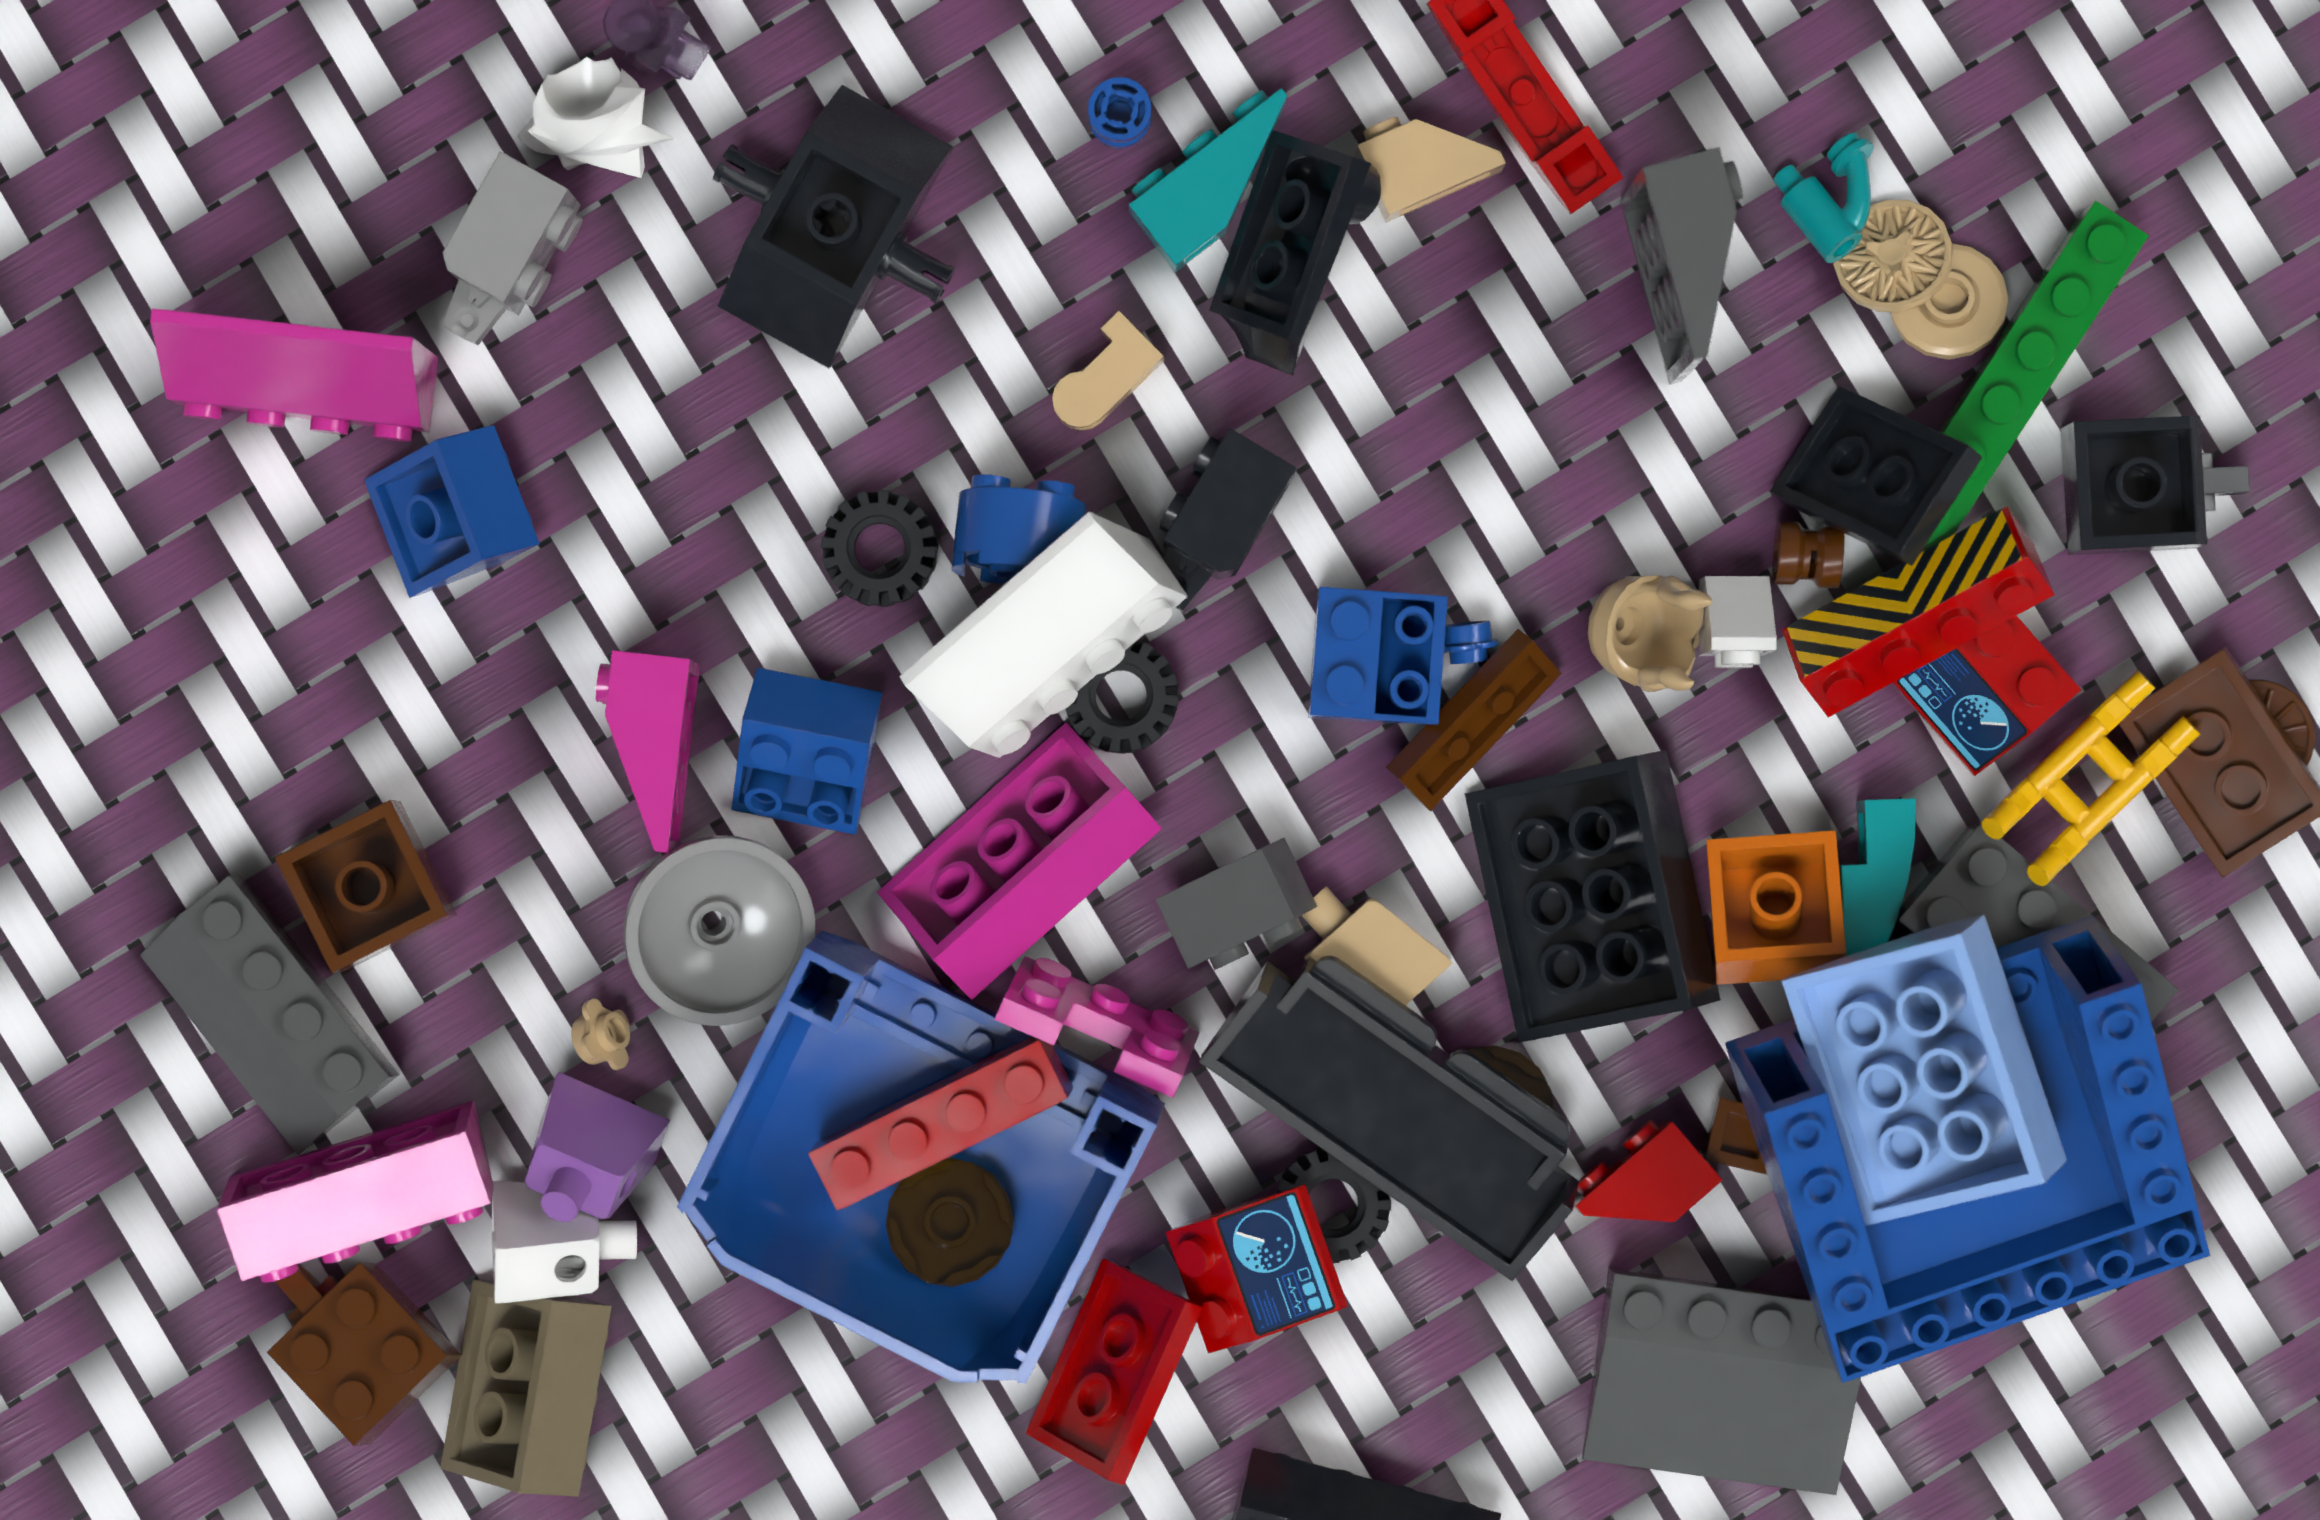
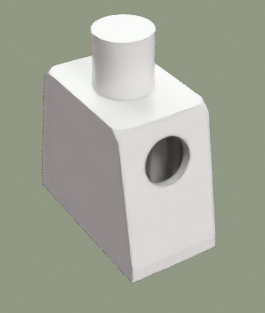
(545, 1256)

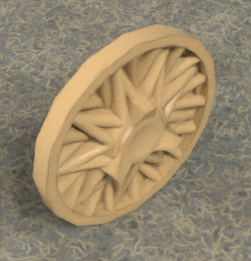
(1899, 258)
(1962, 313)

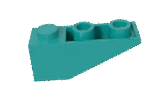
(1200, 197)

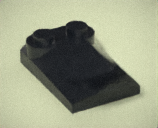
(1289, 244)

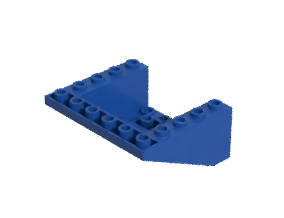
(1976, 1266)

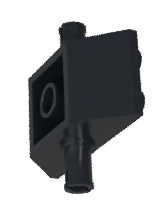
(813, 285)

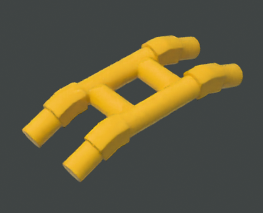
(2128, 779)

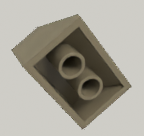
(526, 1391)

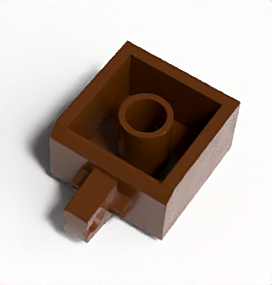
(359, 1349)

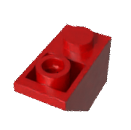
(1651, 1182)

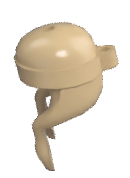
(1648, 631)

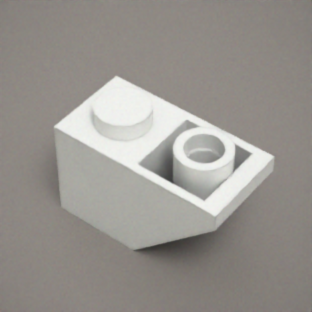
(1738, 622)

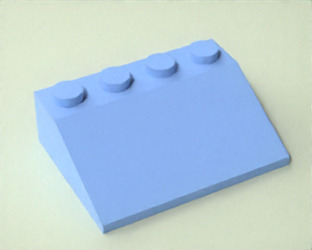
(1926, 1071)

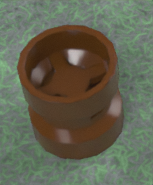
(1793, 555)

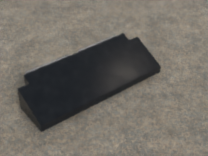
(1399, 1110)

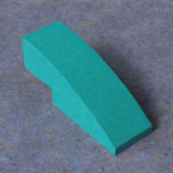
(1877, 885)

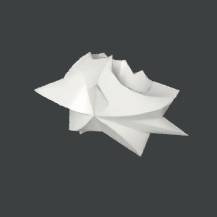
(591, 118)

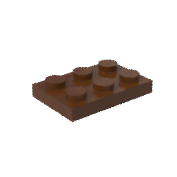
(2241, 777)

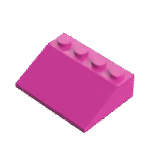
(295, 373)

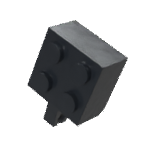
(2141, 485)
(1225, 511)

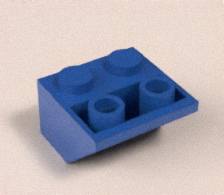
(1377, 656)
(806, 750)

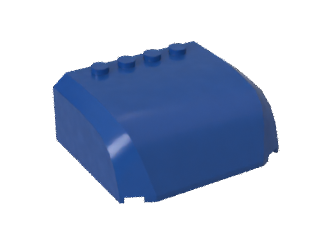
(846, 1045)

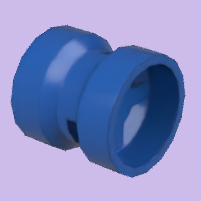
(1123, 123)

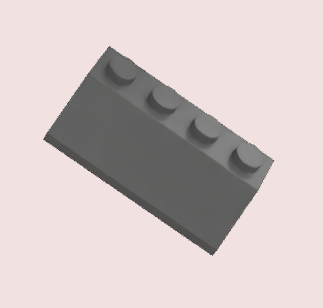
(268, 1013)

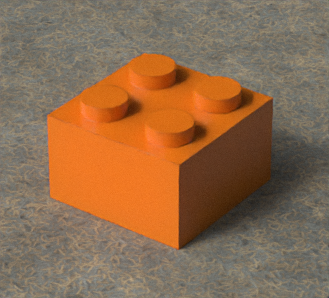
(1774, 905)

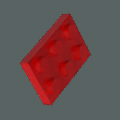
(1113, 1371)

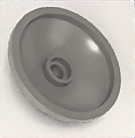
(742, 962)

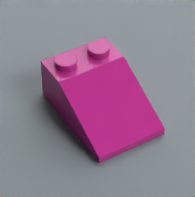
(652, 722)

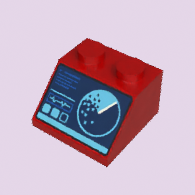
(1989, 693)
(1256, 1268)

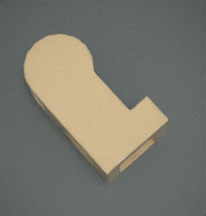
(1091, 395)

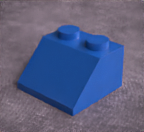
(451, 510)

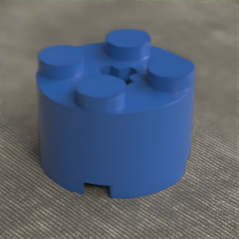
(1010, 526)

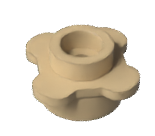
(601, 1035)

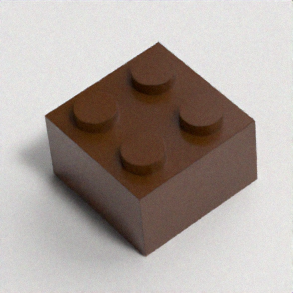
(365, 886)

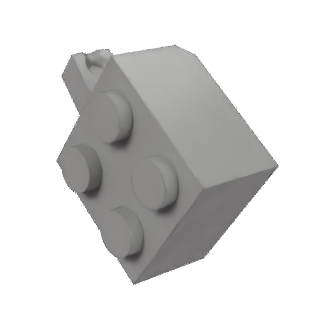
(506, 246)

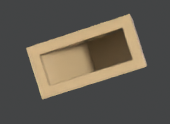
(1423, 163)

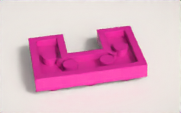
(1153, 1043)

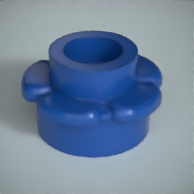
(1468, 641)

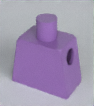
(591, 1150)

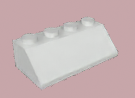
(1046, 635)

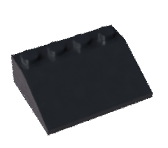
(1592, 897)

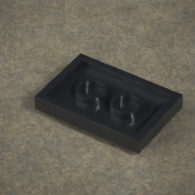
(1876, 475)

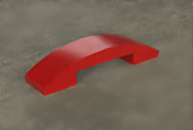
(1526, 99)

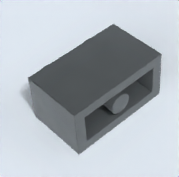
(1236, 904)

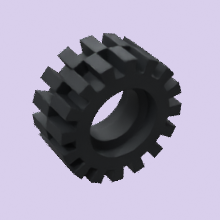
(873, 509)
(1145, 727)
(1372, 1208)

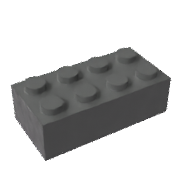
(1992, 879)

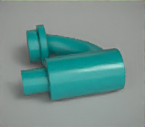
(1826, 225)

